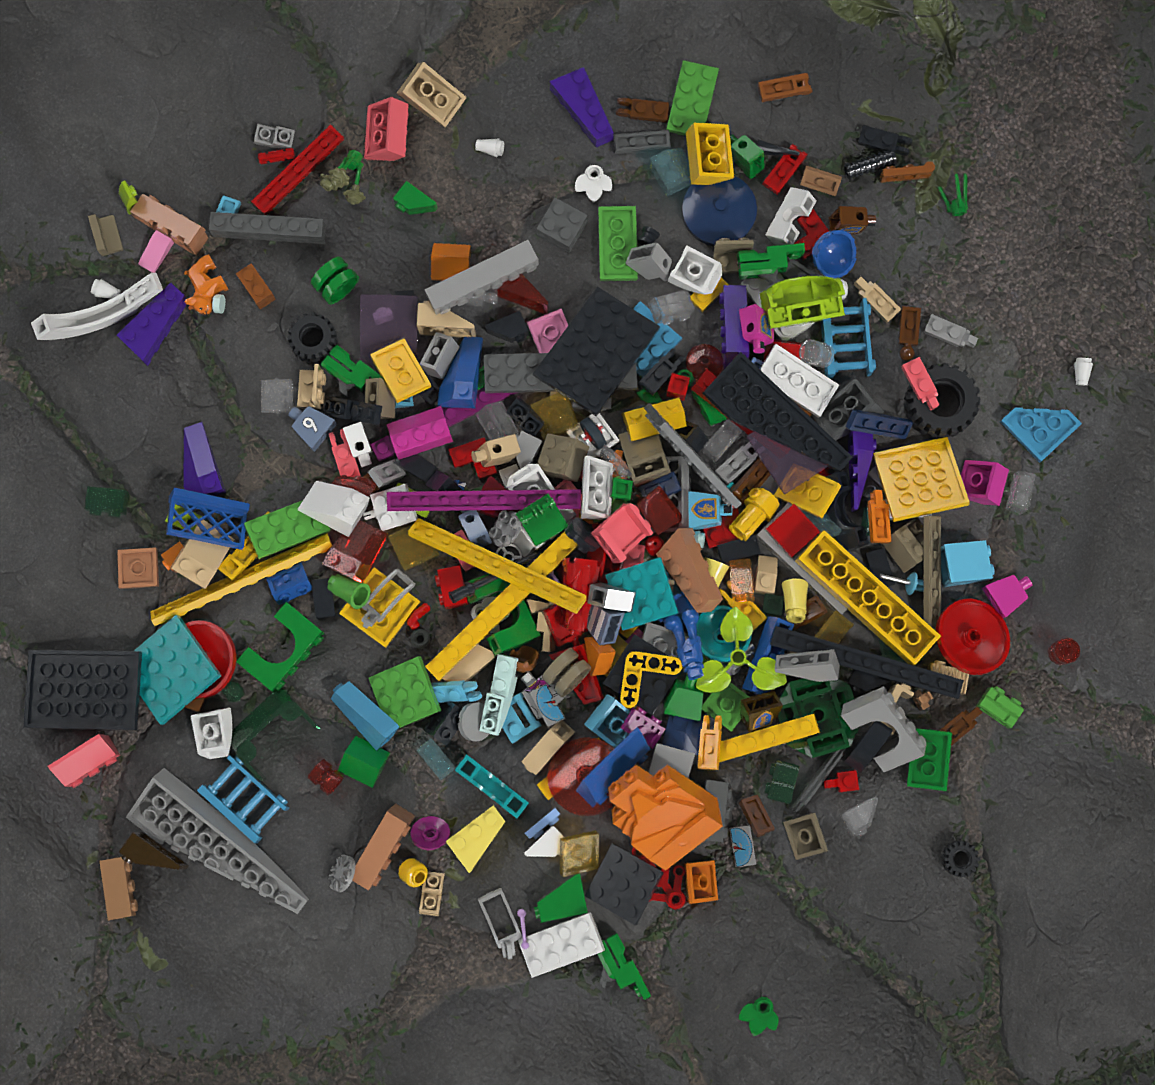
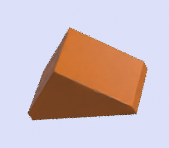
(599, 656)

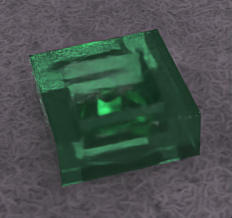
(772, 604)

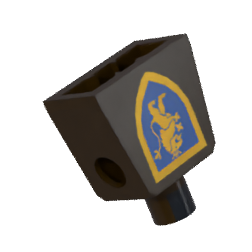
(760, 711)

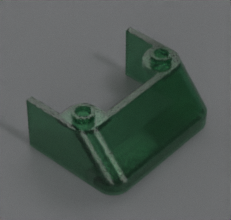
(277, 703)

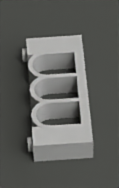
(764, 537)

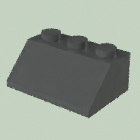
(722, 793)

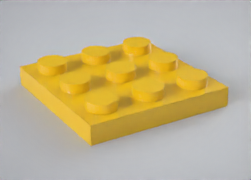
(386, 630)

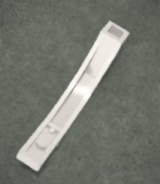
(100, 316)

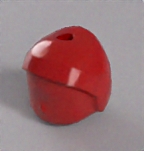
(652, 549)

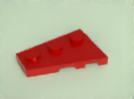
(589, 687)

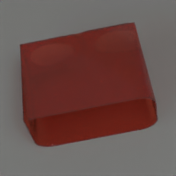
(659, 510)

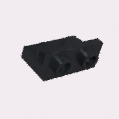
(444, 723)

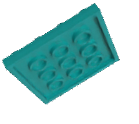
(173, 669)

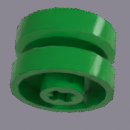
(334, 280)

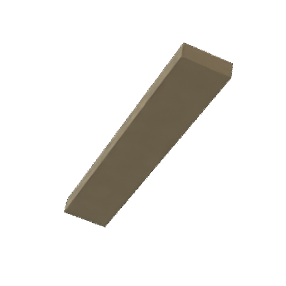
(932, 570)

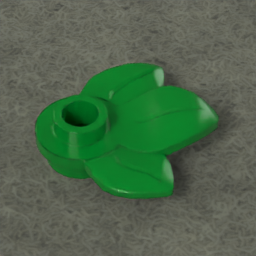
(758, 1018)

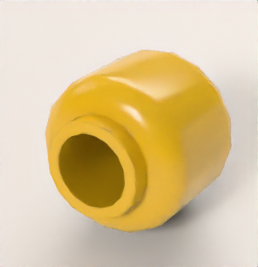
(413, 872)

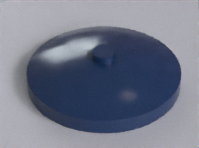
(719, 210)

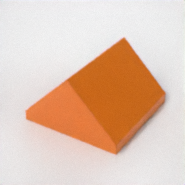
(449, 260)
(701, 881)

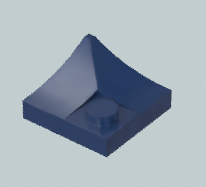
(683, 734)

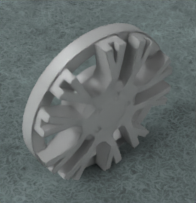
(342, 872)

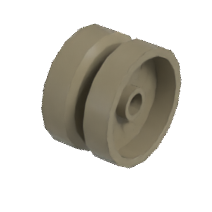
(566, 672)

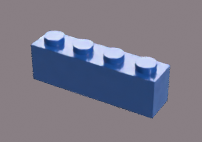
(764, 649)

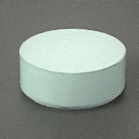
(218, 303)

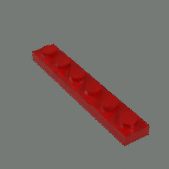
(297, 170)

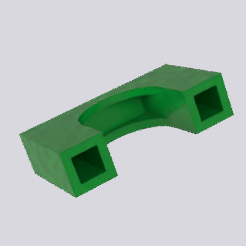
(522, 627)
(274, 674)

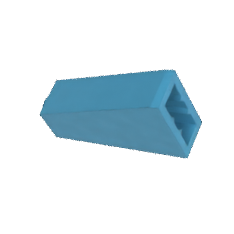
(364, 715)

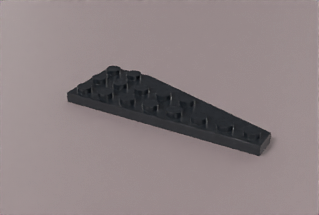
(760, 405)

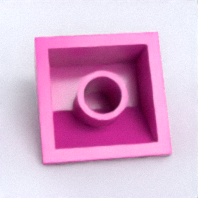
(984, 481)

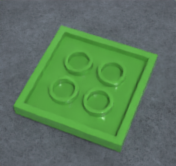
(405, 692)

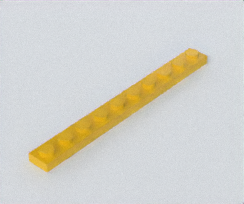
(497, 565)
(247, 577)
(498, 609)

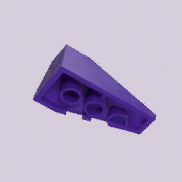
(200, 466)

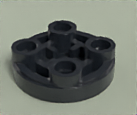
(580, 532)

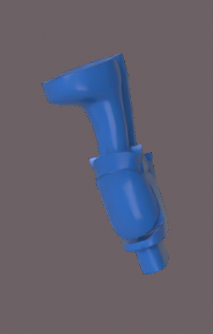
(688, 650)

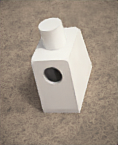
(357, 434)

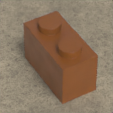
(255, 286)

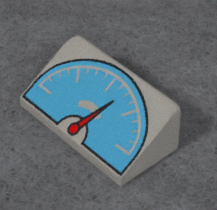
(547, 705)
(742, 846)

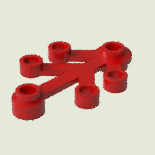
(666, 887)

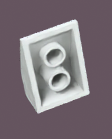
(335, 506)

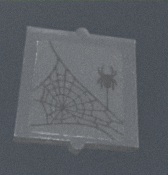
(276, 395)

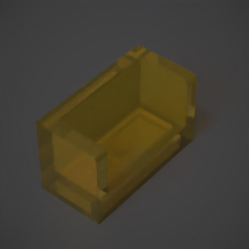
(834, 628)

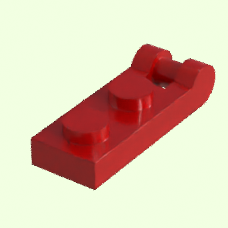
(784, 170)

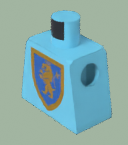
(706, 510)

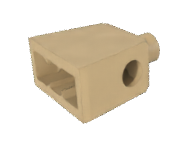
(497, 451)

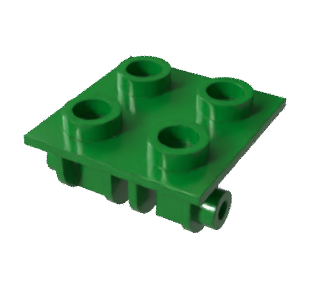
(542, 520)

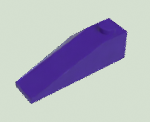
(861, 448)

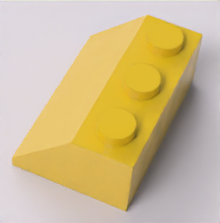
(709, 153)
(640, 426)

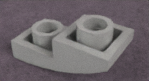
(274, 137)

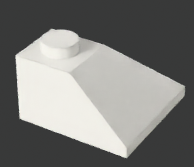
(547, 845)

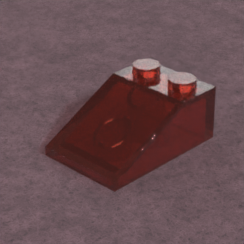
(524, 294)
(355, 554)

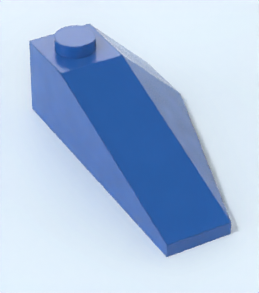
(462, 377)

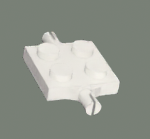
(386, 518)

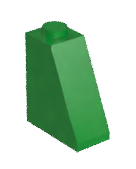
(563, 901)

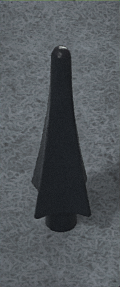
(771, 149)

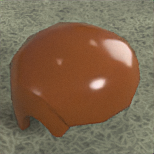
(527, 658)

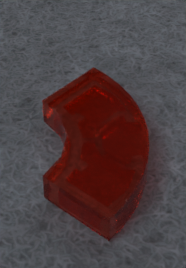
(358, 483)

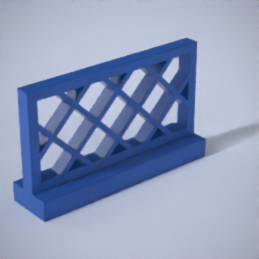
(213, 505)

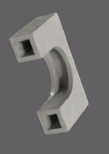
(880, 706)

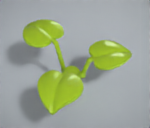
(738, 628)

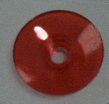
(701, 351)

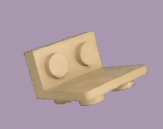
(310, 388)

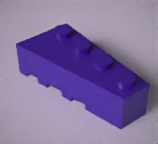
(581, 101)
(153, 323)

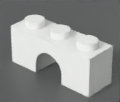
(796, 203)

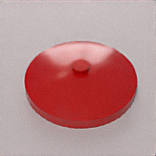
(973, 636)
(219, 649)

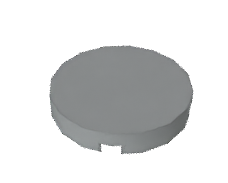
(470, 722)

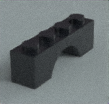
(852, 535)

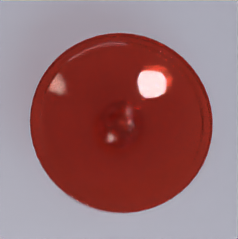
(570, 767)

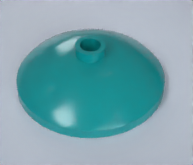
(709, 628)

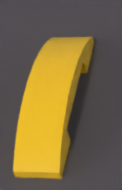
(239, 560)

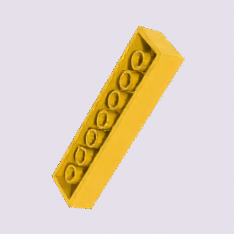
(867, 598)

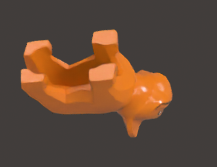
(204, 286)

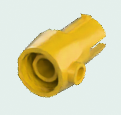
(759, 507)

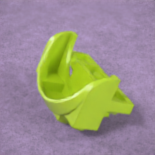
(803, 300)

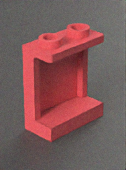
(622, 532)

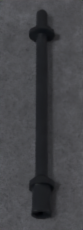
(468, 588)

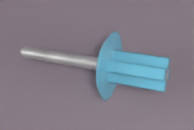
(911, 584)

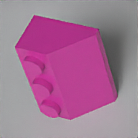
(419, 433)

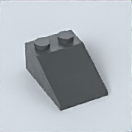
(840, 406)

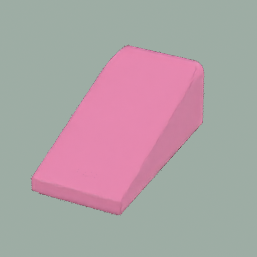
(155, 251)

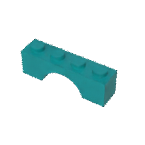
(492, 786)

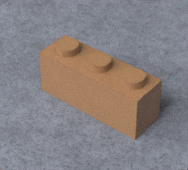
(118, 888)

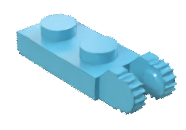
(456, 691)

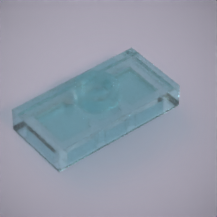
(824, 524)

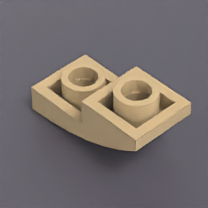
(432, 894)

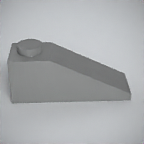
(809, 665)

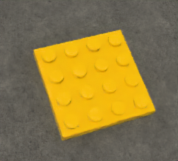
(920, 479)

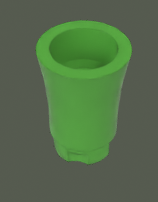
(351, 591)

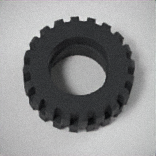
(967, 401)

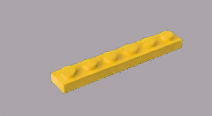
(768, 737)

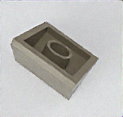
(805, 836)

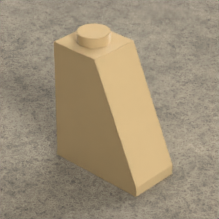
(470, 665)
(547, 747)

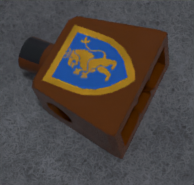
(851, 219)

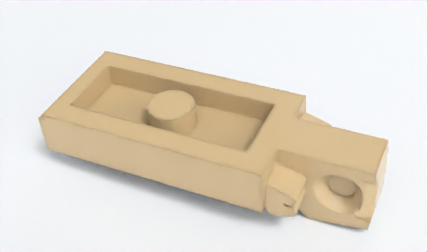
(878, 299)

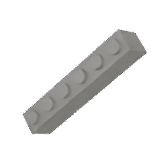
(482, 277)

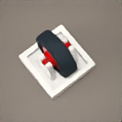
(595, 434)

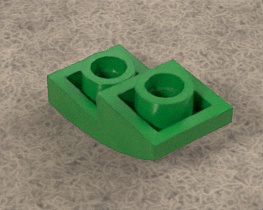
(709, 413)

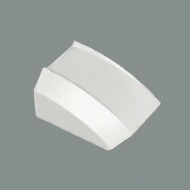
(696, 272)
(529, 478)
(213, 732)

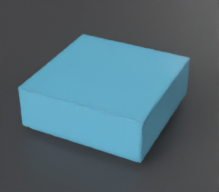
(228, 205)

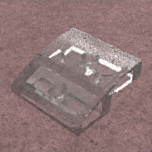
(620, 467)

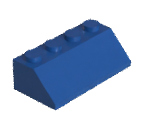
(621, 759)

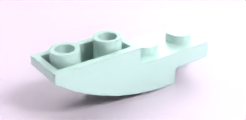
(500, 695)

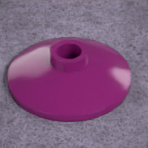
(428, 827)

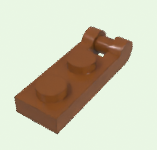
(784, 87)
(907, 172)

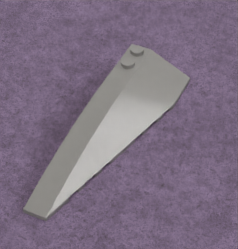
(191, 825)

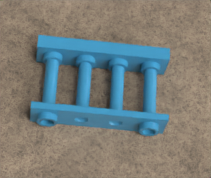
(829, 330)
(224, 805)

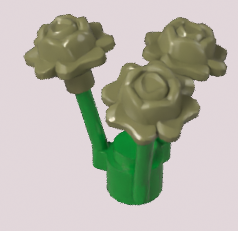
(339, 178)

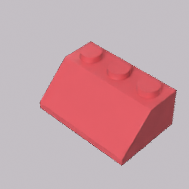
(386, 130)
(85, 760)

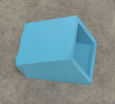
(966, 563)

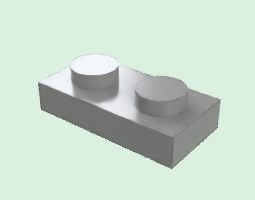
(386, 473)

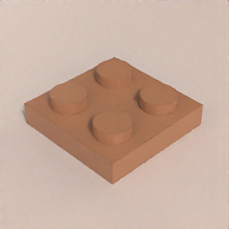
(138, 568)

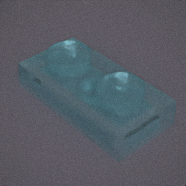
(436, 759)

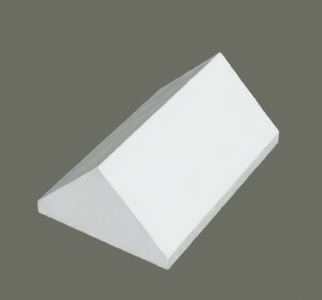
(596, 489)

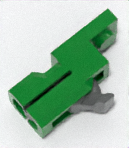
(767, 264)
(346, 371)
(617, 968)

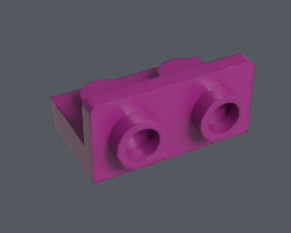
(648, 726)

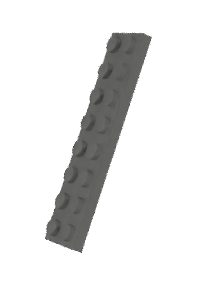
(515, 374)

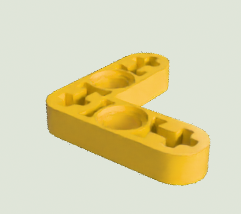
(637, 670)

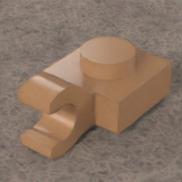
(921, 699)

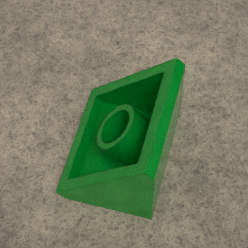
(363, 762)

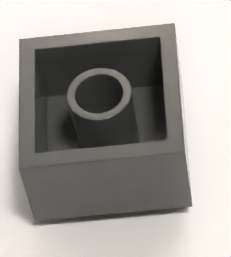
(562, 225)

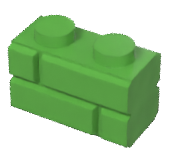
(1000, 707)

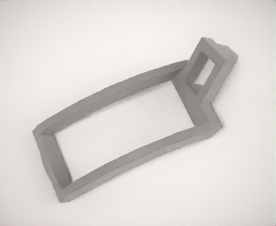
(374, 615)
(509, 940)

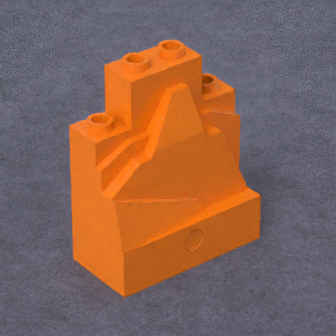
(663, 813)

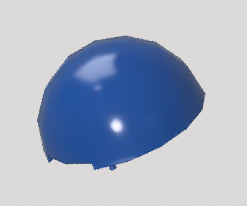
(834, 253)

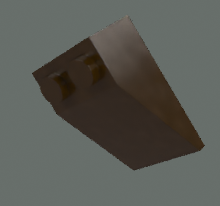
(145, 851)

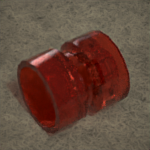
(1064, 651)
(332, 779)

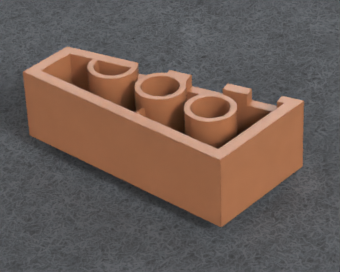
(170, 223)
(689, 570)
(381, 846)

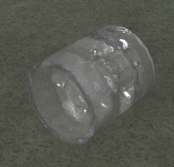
(816, 353)

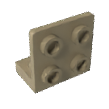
(726, 253)

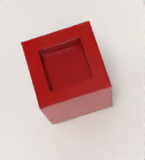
(678, 386)

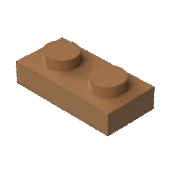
(821, 180)

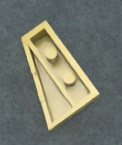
(475, 838)

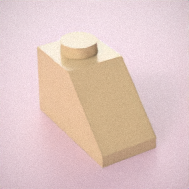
(765, 575)

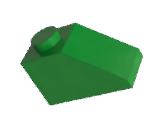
(413, 201)

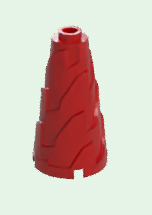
(579, 576)

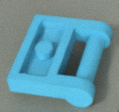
(513, 726)

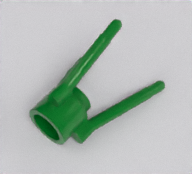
(959, 205)

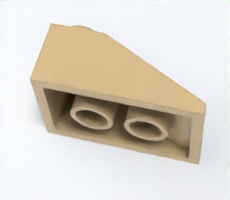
(431, 94)
(447, 324)
(199, 559)

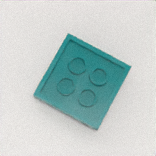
(653, 592)

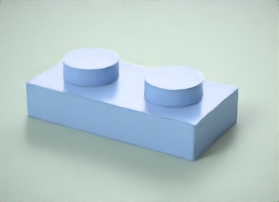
(536, 831)

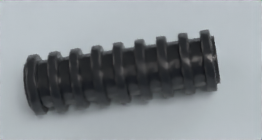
(870, 164)

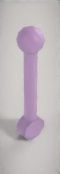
(521, 913)

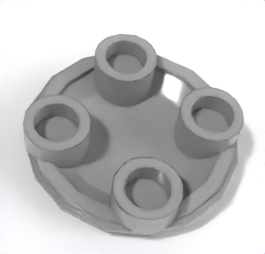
(505, 528)

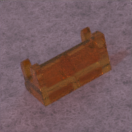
(741, 580)

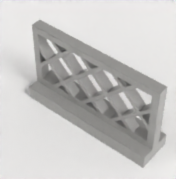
(684, 479)

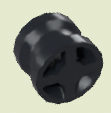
(648, 236)

